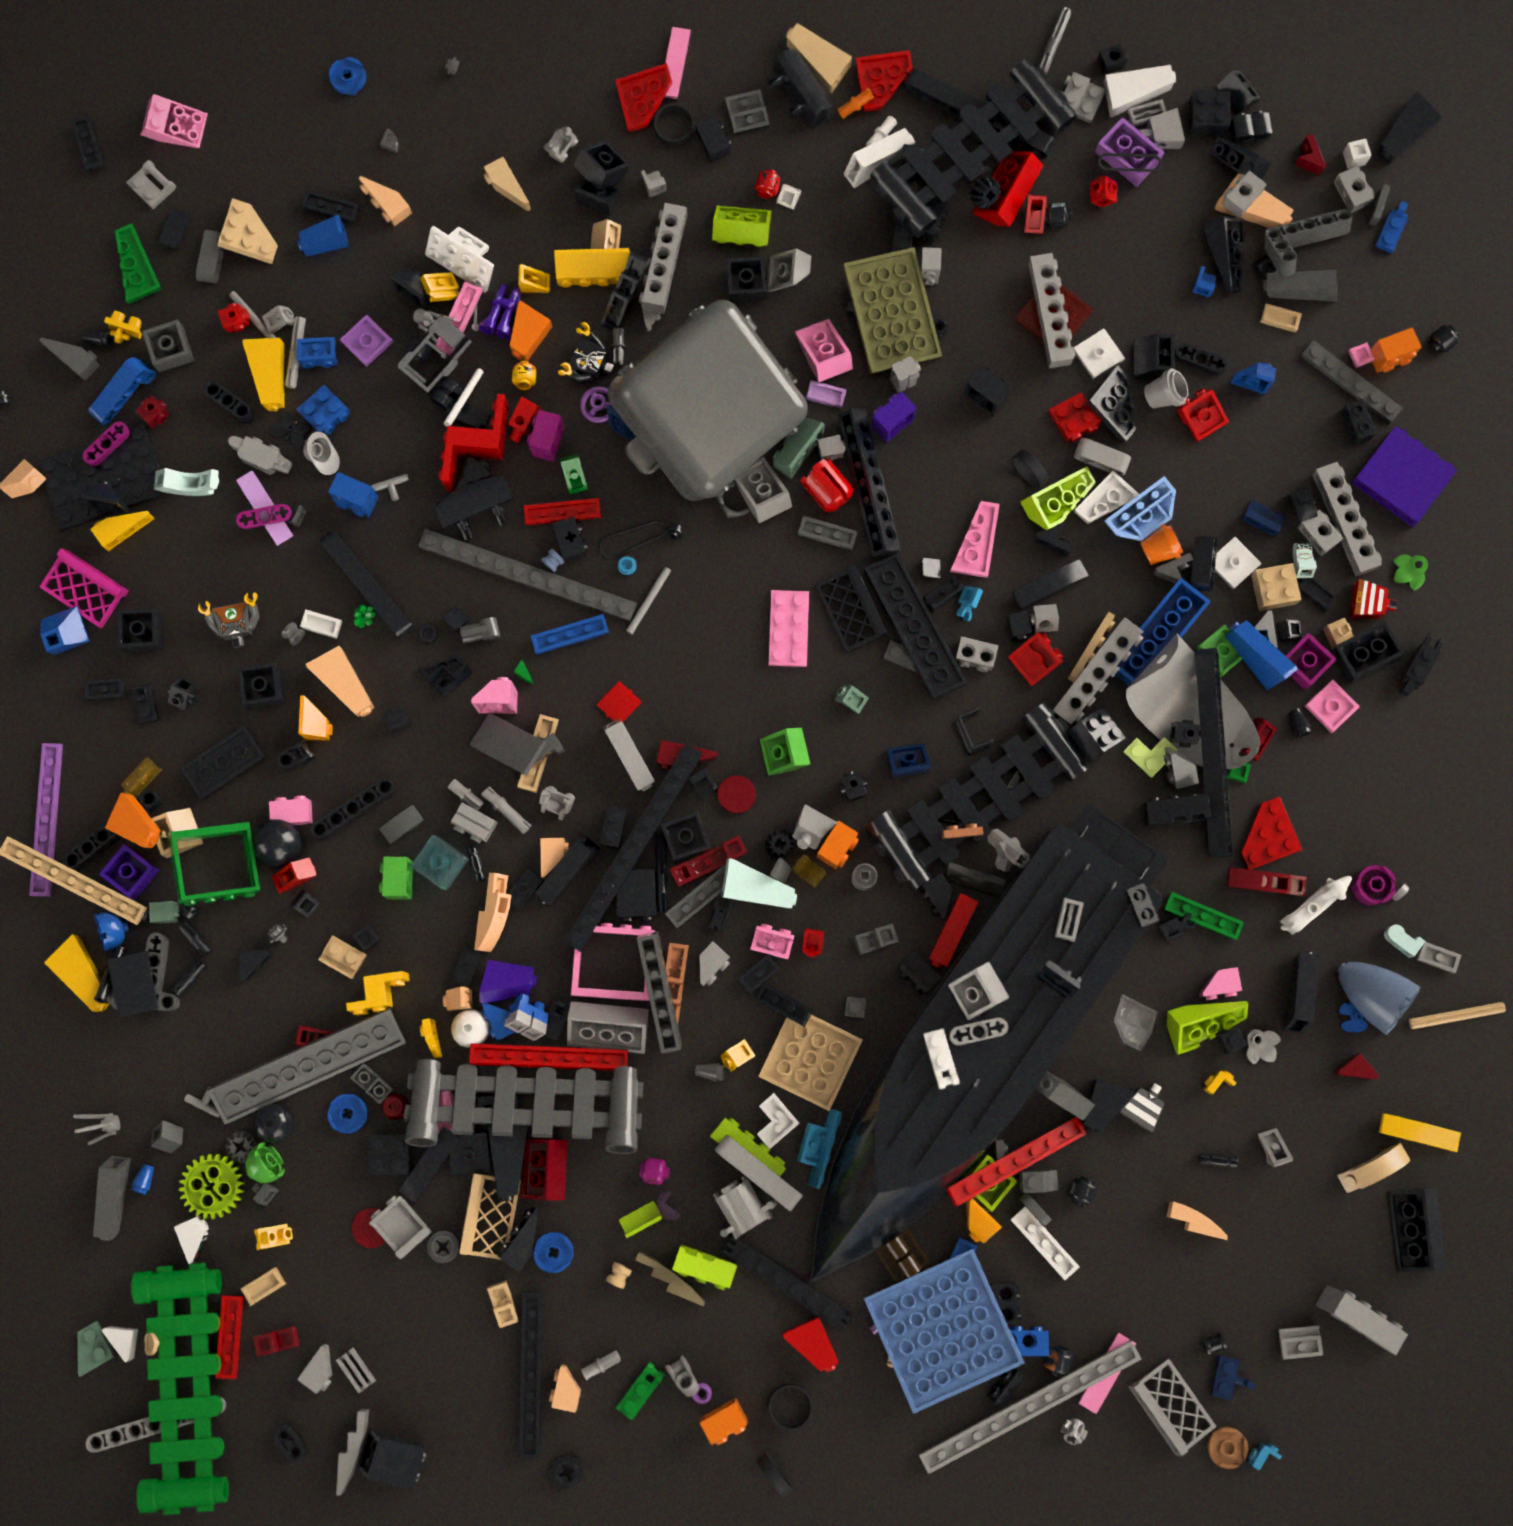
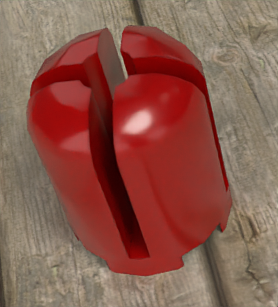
(827, 486)

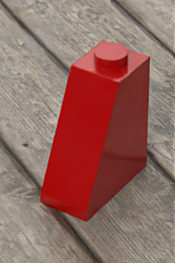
(813, 1344)

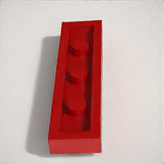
(559, 511)
(229, 1335)

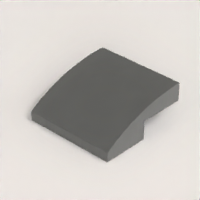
(747, 111)

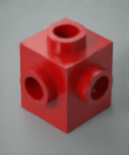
(1103, 191)
(234, 318)

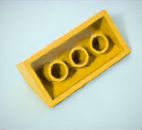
(590, 266)

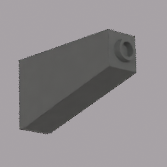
(1303, 285)
(1065, 1095)
(110, 1196)

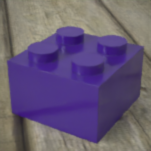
(893, 416)
(129, 872)

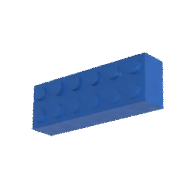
(1171, 616)

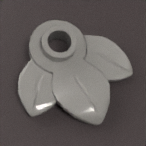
(1264, 1047)

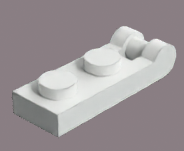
(941, 1058)

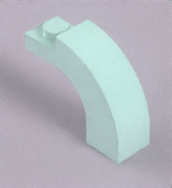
(186, 483)

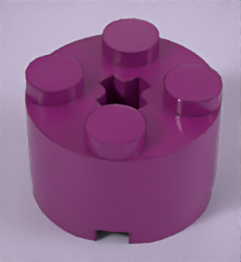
(1384, 888)

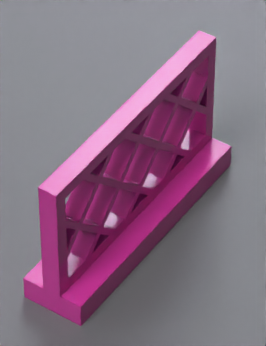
(87, 572)

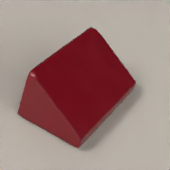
(1265, 733)

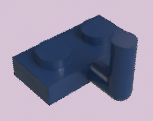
(1226, 1378)

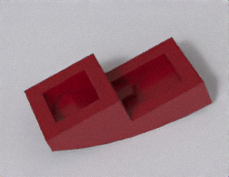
(276, 1341)

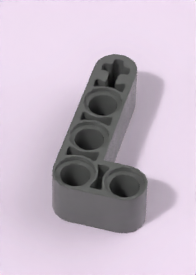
(159, 970)

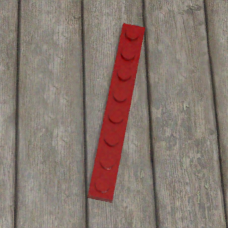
(547, 1057)
(1016, 1161)

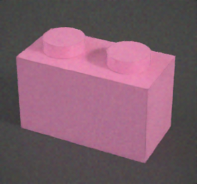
(295, 811)

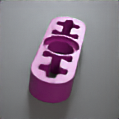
(106, 436)
(277, 508)

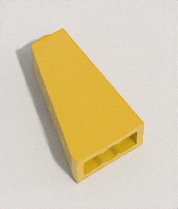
(268, 370)
(77, 970)

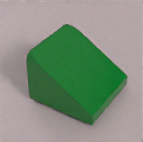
(522, 672)

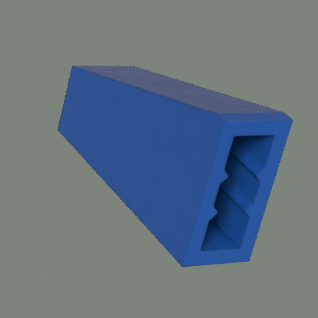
(1260, 654)

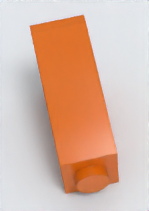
(528, 331)
(133, 822)

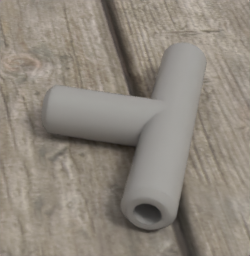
(390, 484)
(202, 1104)

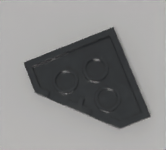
(1114, 405)

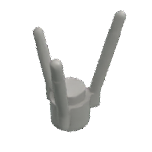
(425, 319)
(110, 1124)

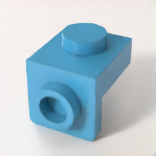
(1259, 1455)

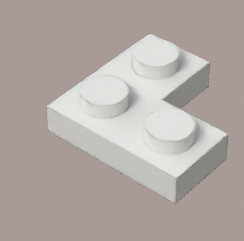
(781, 1121)

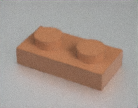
(970, 831)

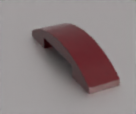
(708, 862)

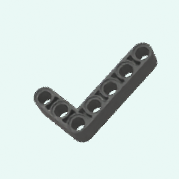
(1283, 238)

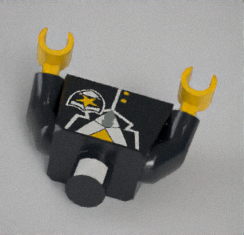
(588, 359)

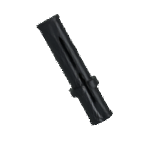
(102, 994)

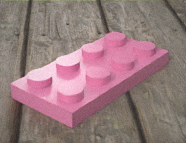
(788, 628)

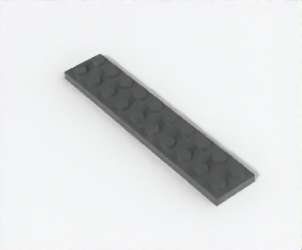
(306, 1065)

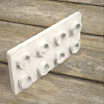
(461, 255)

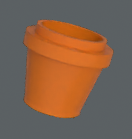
(1161, 545)

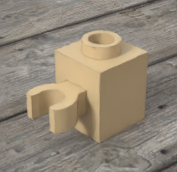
(1338, 632)

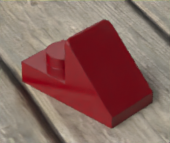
(1313, 159)

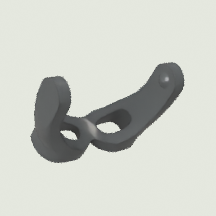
(728, 512)

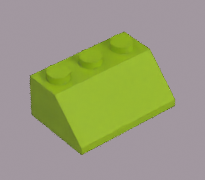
(741, 225)

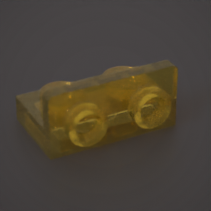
(140, 777)

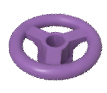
(594, 398)

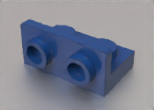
(316, 352)

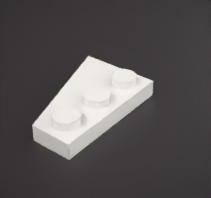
(1106, 498)

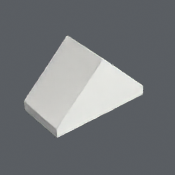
(122, 1340)

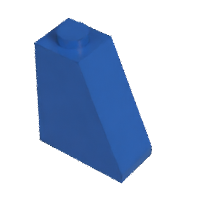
(323, 237)

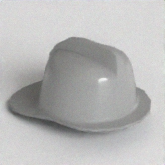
(322, 453)

